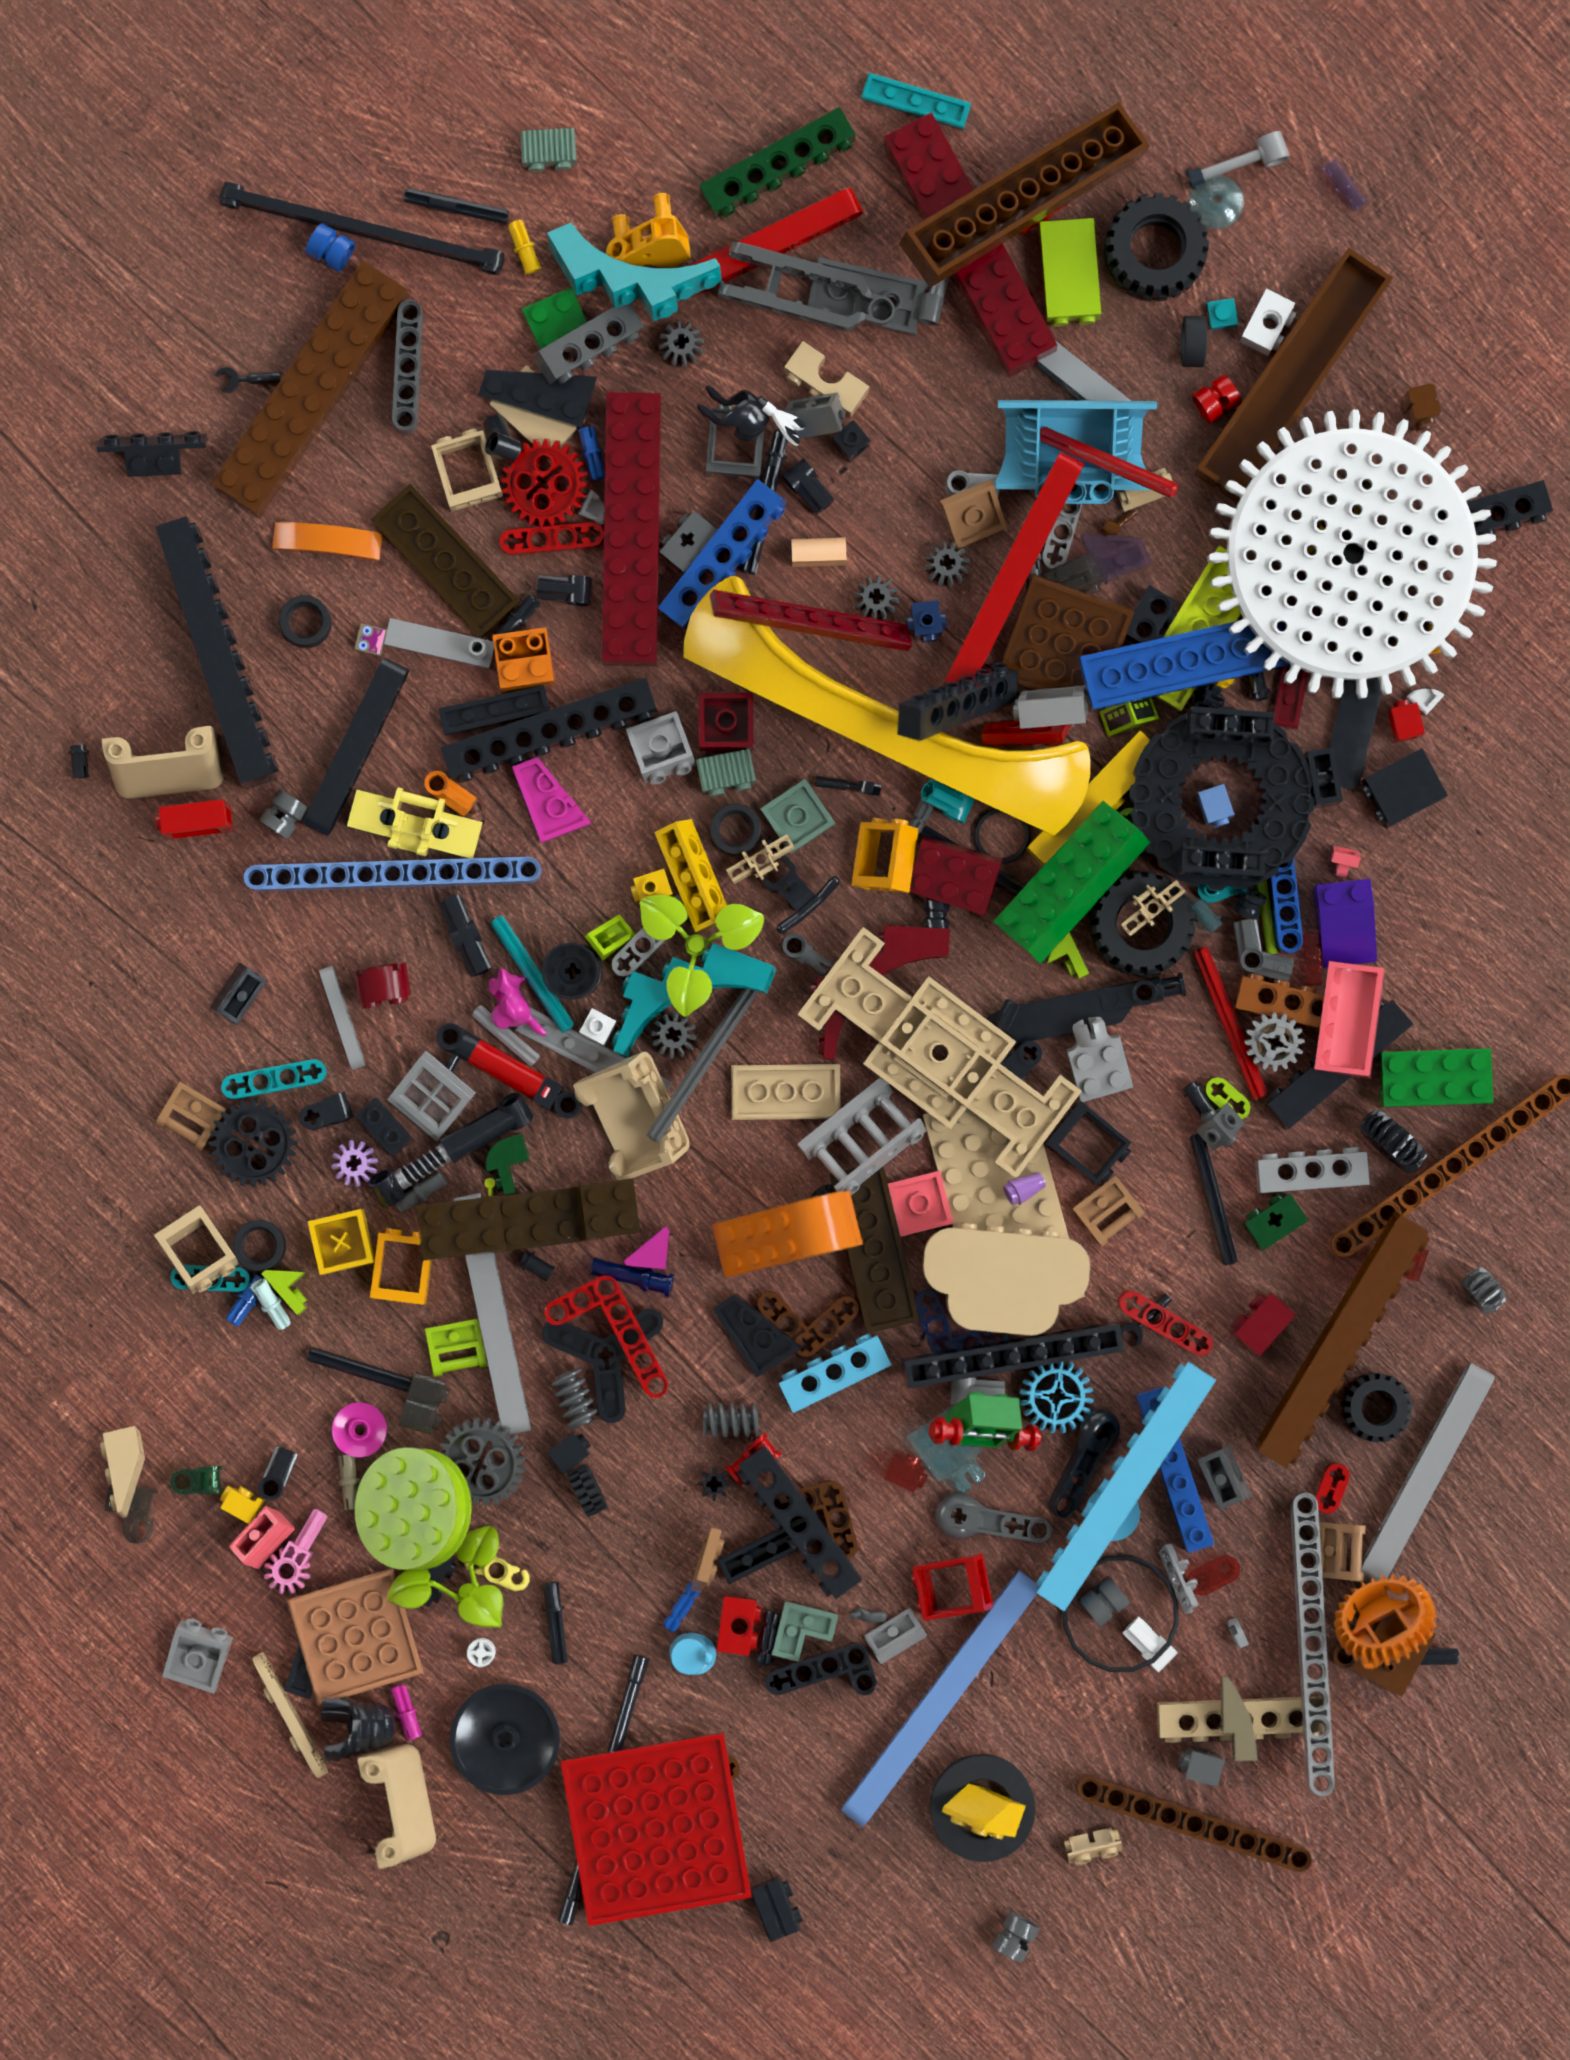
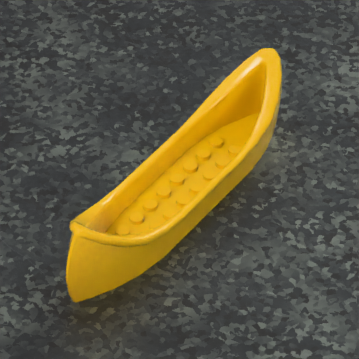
(1031, 785)

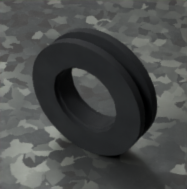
(956, 1777)

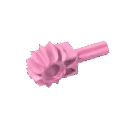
(296, 1554)

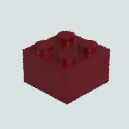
(726, 721)
(1261, 1323)

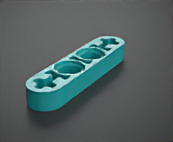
(273, 1075)

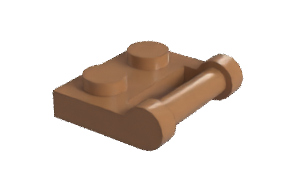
(196, 1108)
(1103, 1203)
(1334, 1550)

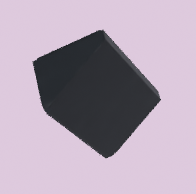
(238, 993)

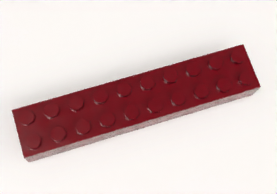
(991, 281)
(631, 529)

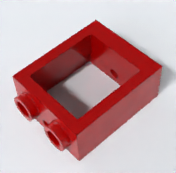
(194, 819)
(977, 1582)

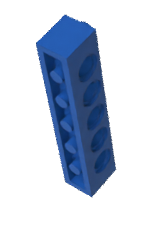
(723, 540)
(1179, 1486)

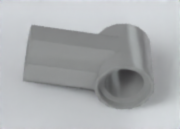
(969, 480)
(963, 1387)

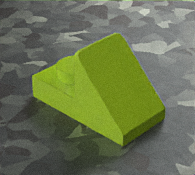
(1075, 962)
(282, 1283)

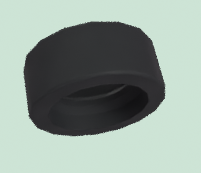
(1193, 341)
(290, 607)
(741, 810)
(280, 1245)

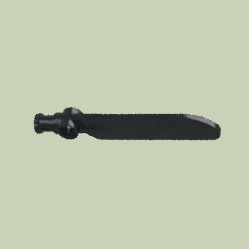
(1355, 722)
(1111, 1003)

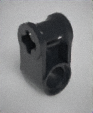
(1017, 1064)
(331, 1111)

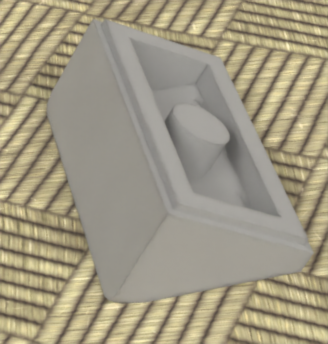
(895, 1635)

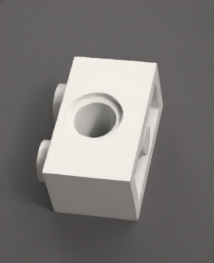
(1272, 307)

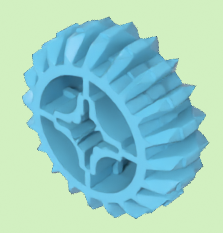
(1033, 1393)

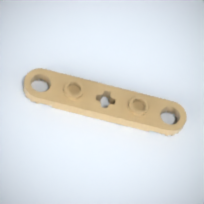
(301, 1738)

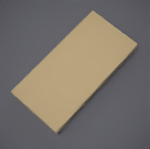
(785, 1091)

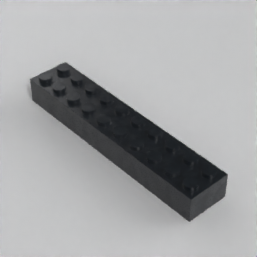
(216, 653)

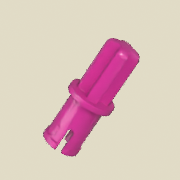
(406, 1712)

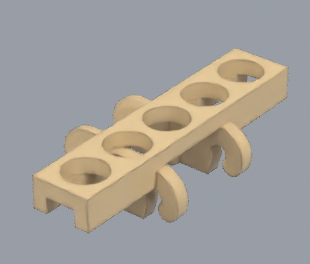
(769, 859)
(1144, 909)

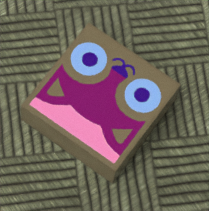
(370, 640)

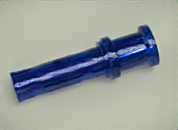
(645, 1279)

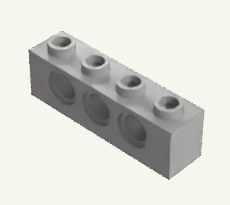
(1355, 1174)

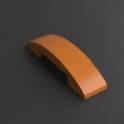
(327, 539)

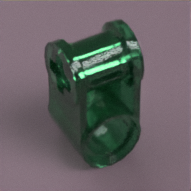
(200, 1480)

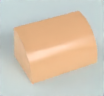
(818, 552)

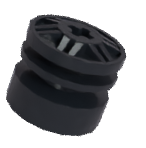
(562, 958)

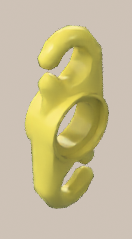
(506, 1579)

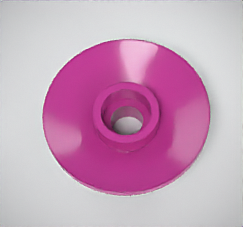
(346, 1422)

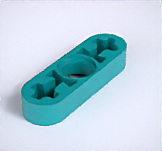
(231, 1286)

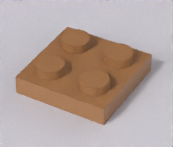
(973, 514)
(709, 1552)

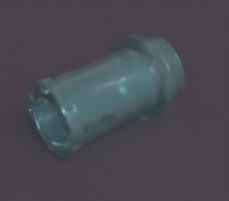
(1206, 916)

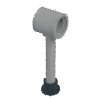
(1270, 150)

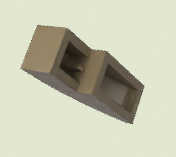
(1236, 1721)

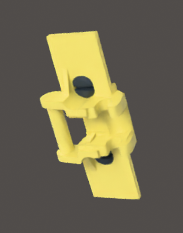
(413, 833)

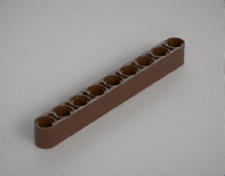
(1205, 1830)

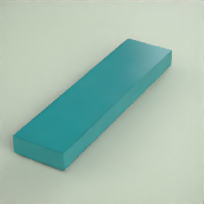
(915, 101)

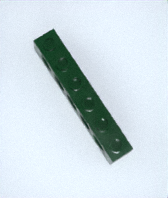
(832, 123)

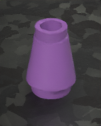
(1023, 1188)

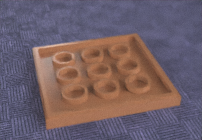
(354, 1637)

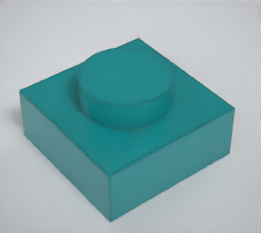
(1222, 314)

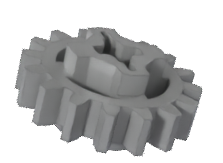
(1270, 1053)

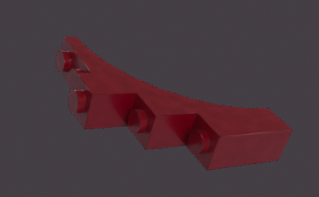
(901, 947)

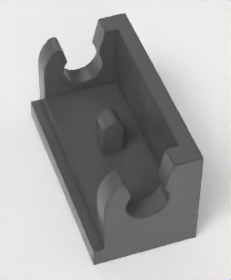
(819, 413)

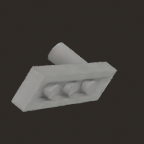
(439, 643)

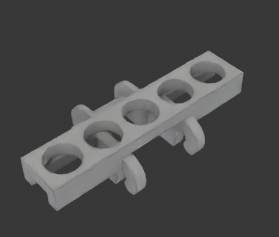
(1175, 1571)

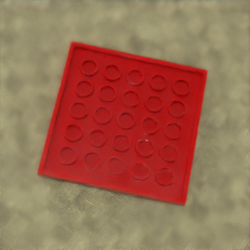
(656, 1829)

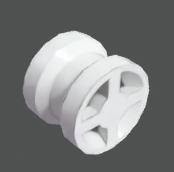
(476, 1652)

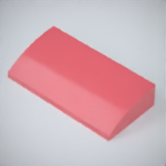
(1349, 1019)

